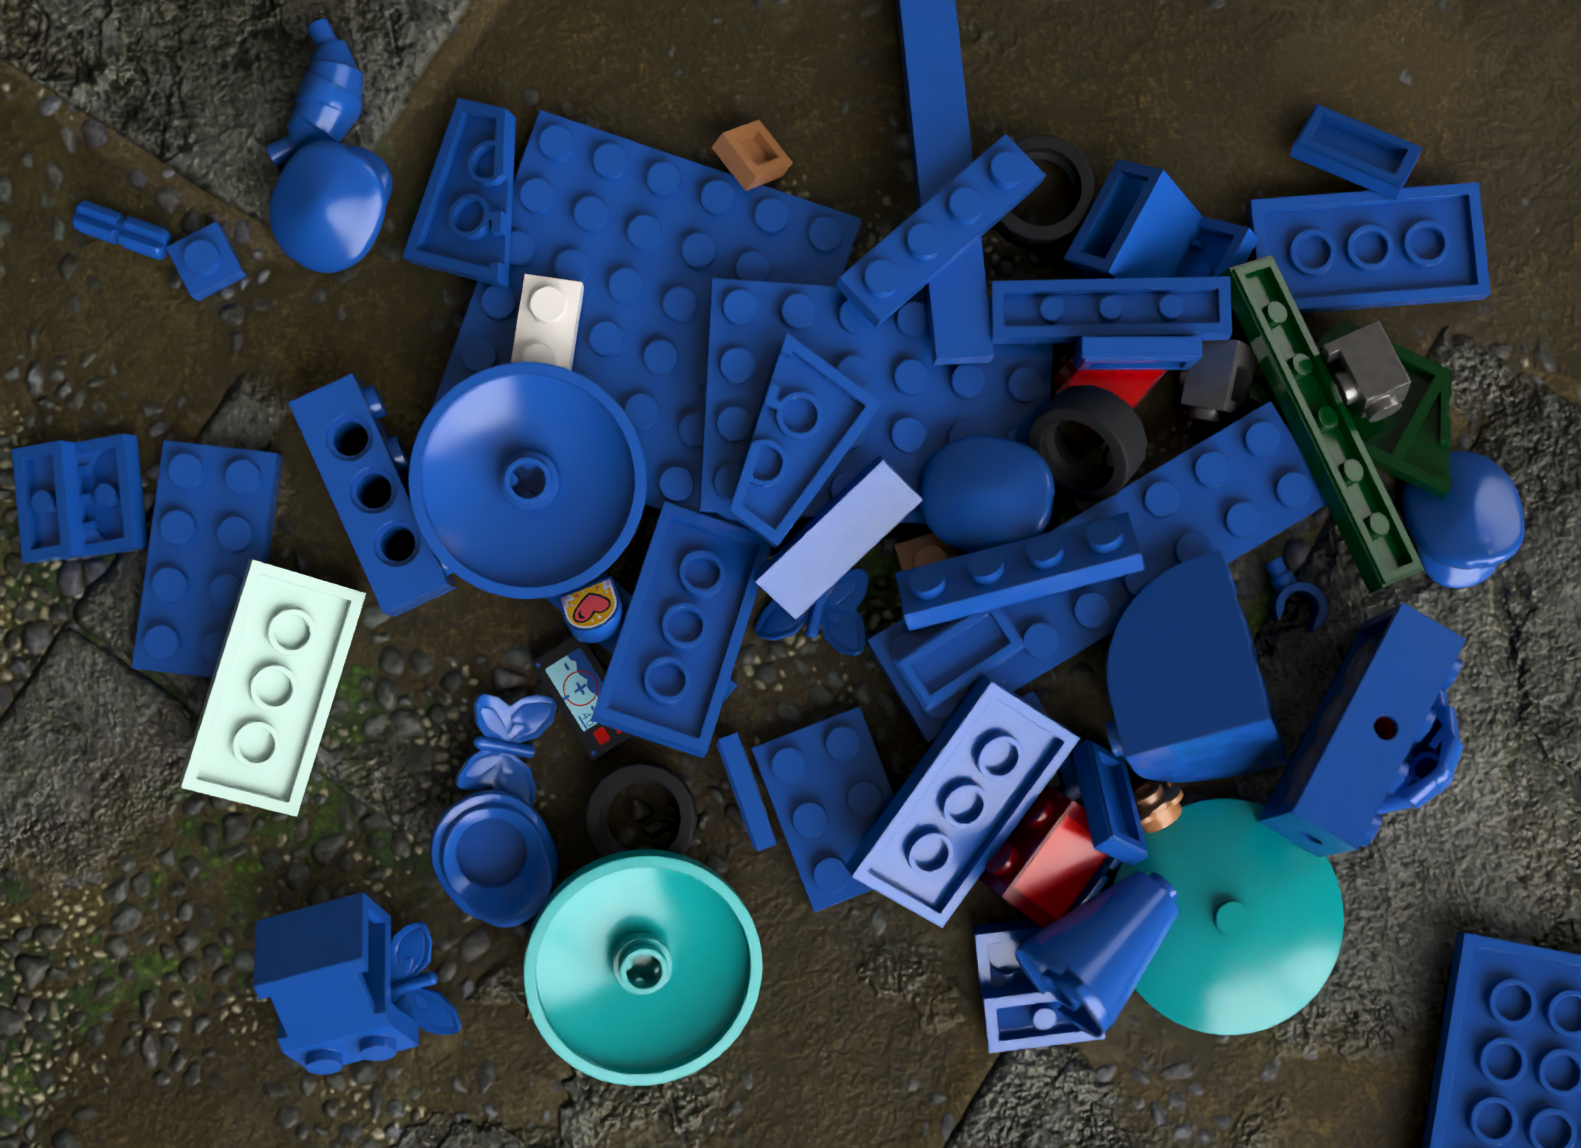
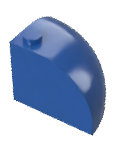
(1190, 681)

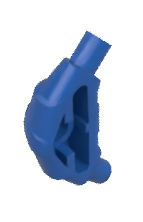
(326, 98)
(1430, 761)

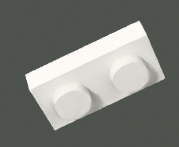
(548, 321)

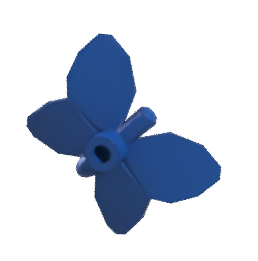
(835, 610)
(503, 731)
(409, 956)

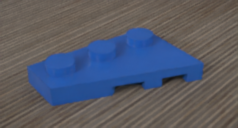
(468, 199)
(798, 440)

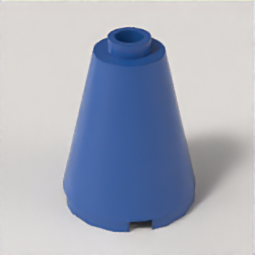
(1101, 949)

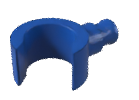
(1285, 585)

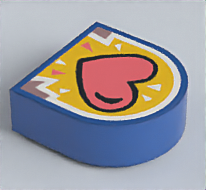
(593, 611)

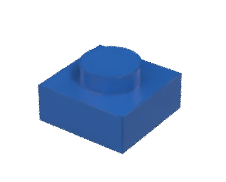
(206, 261)

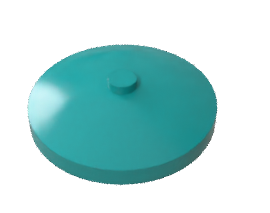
(1251, 925)
(642, 967)

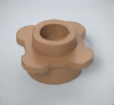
(1157, 804)

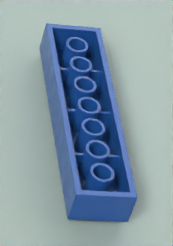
(1208, 499)

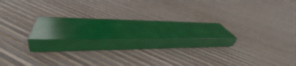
(1321, 424)

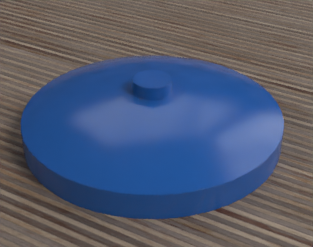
(527, 480)

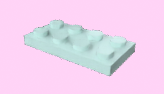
(272, 688)

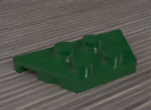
(1411, 440)

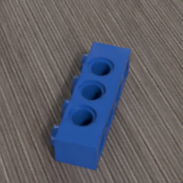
(325, 420)

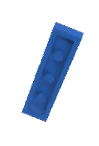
(940, 231)
(1110, 308)
(1019, 571)

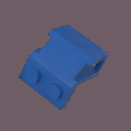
(1153, 231)
(332, 984)

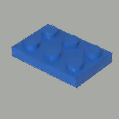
(827, 799)

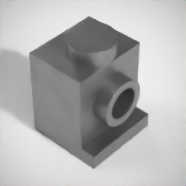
(1367, 372)
(1218, 381)

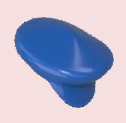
(329, 205)
(986, 493)
(1471, 528)
(494, 857)

